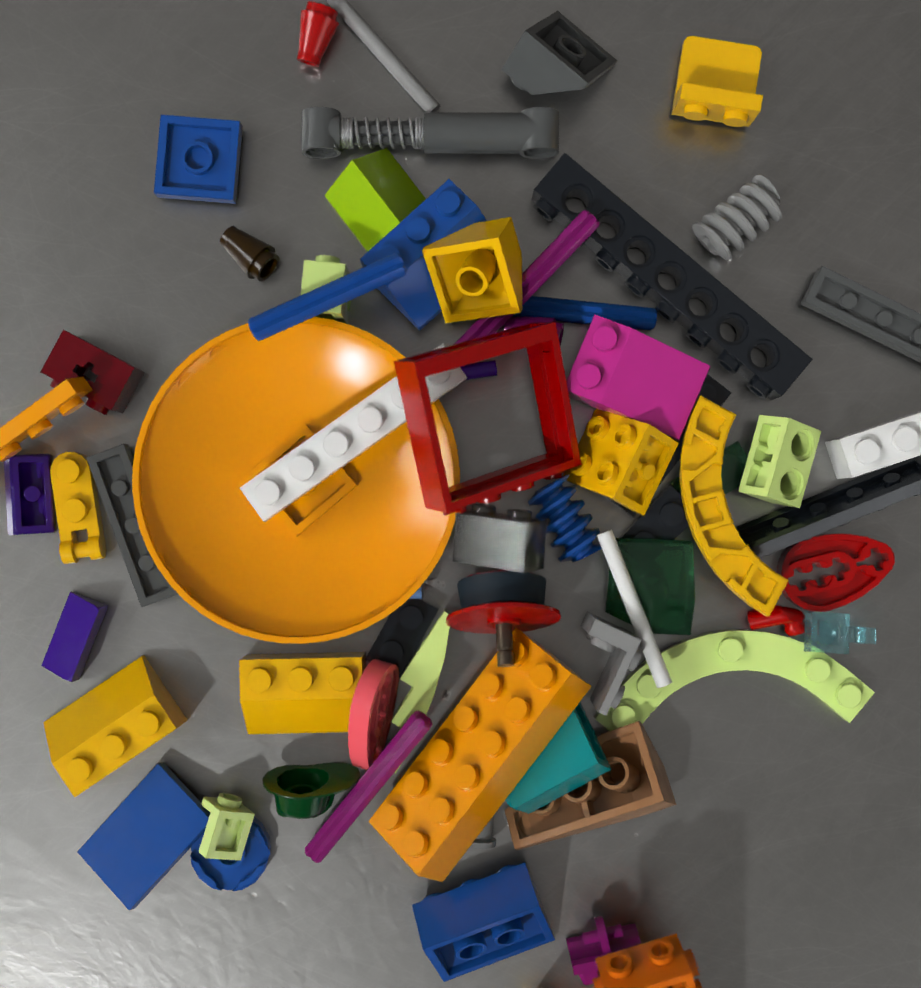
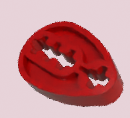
(853, 580)

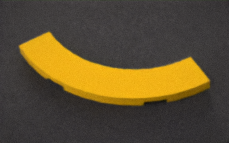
(709, 514)

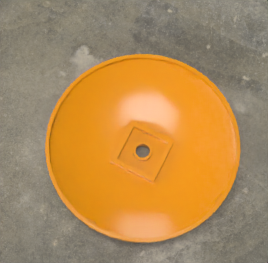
(334, 554)

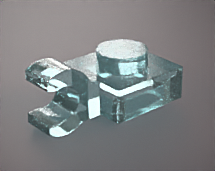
(832, 633)

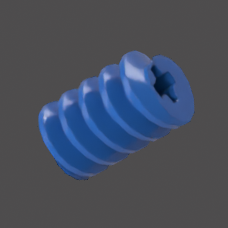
(566, 521)

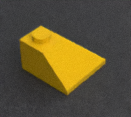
(477, 271)

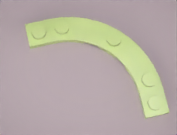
(739, 651)

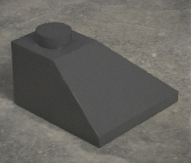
(556, 58)

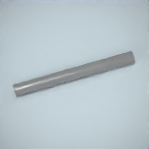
(385, 55)

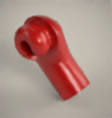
(791, 618)

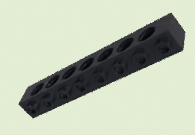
(784, 358)

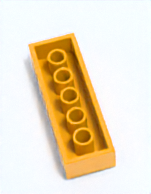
(478, 758)

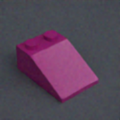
(636, 377)

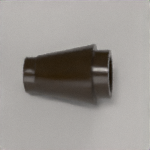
(251, 254)

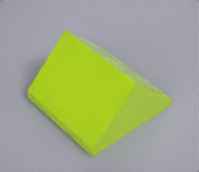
(373, 196)

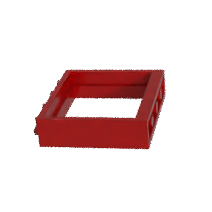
(552, 402)

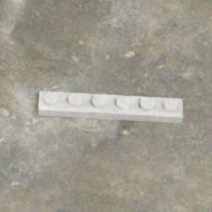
(337, 445)

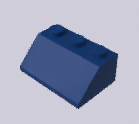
(432, 220)
(482, 922)

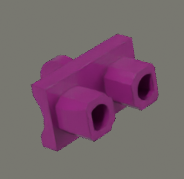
(596, 943)

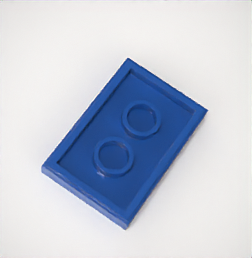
(145, 836)

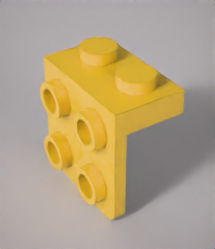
(718, 82)

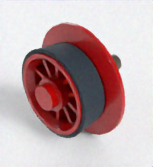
(500, 603)

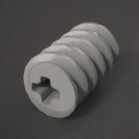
(738, 217)

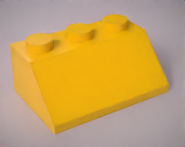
(299, 691)
(111, 725)

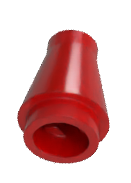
(316, 31)

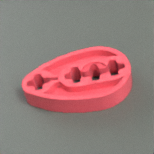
(372, 712)

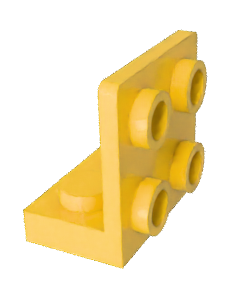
(622, 459)

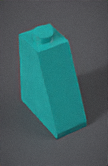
(564, 765)

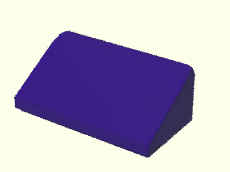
(29, 494)
(74, 636)

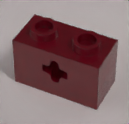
(115, 379)

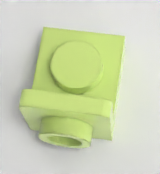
(226, 827)

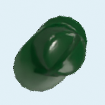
(308, 789)

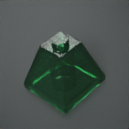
(662, 580)

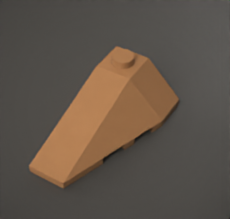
(628, 791)

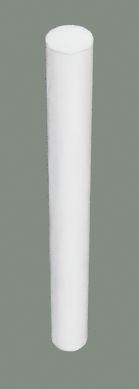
(634, 608)

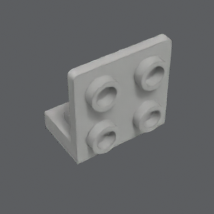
(623, 657)

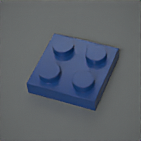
(198, 159)

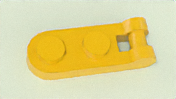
(77, 508)

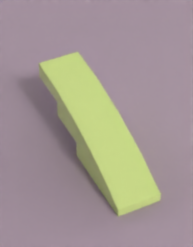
(424, 672)

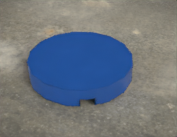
(235, 874)

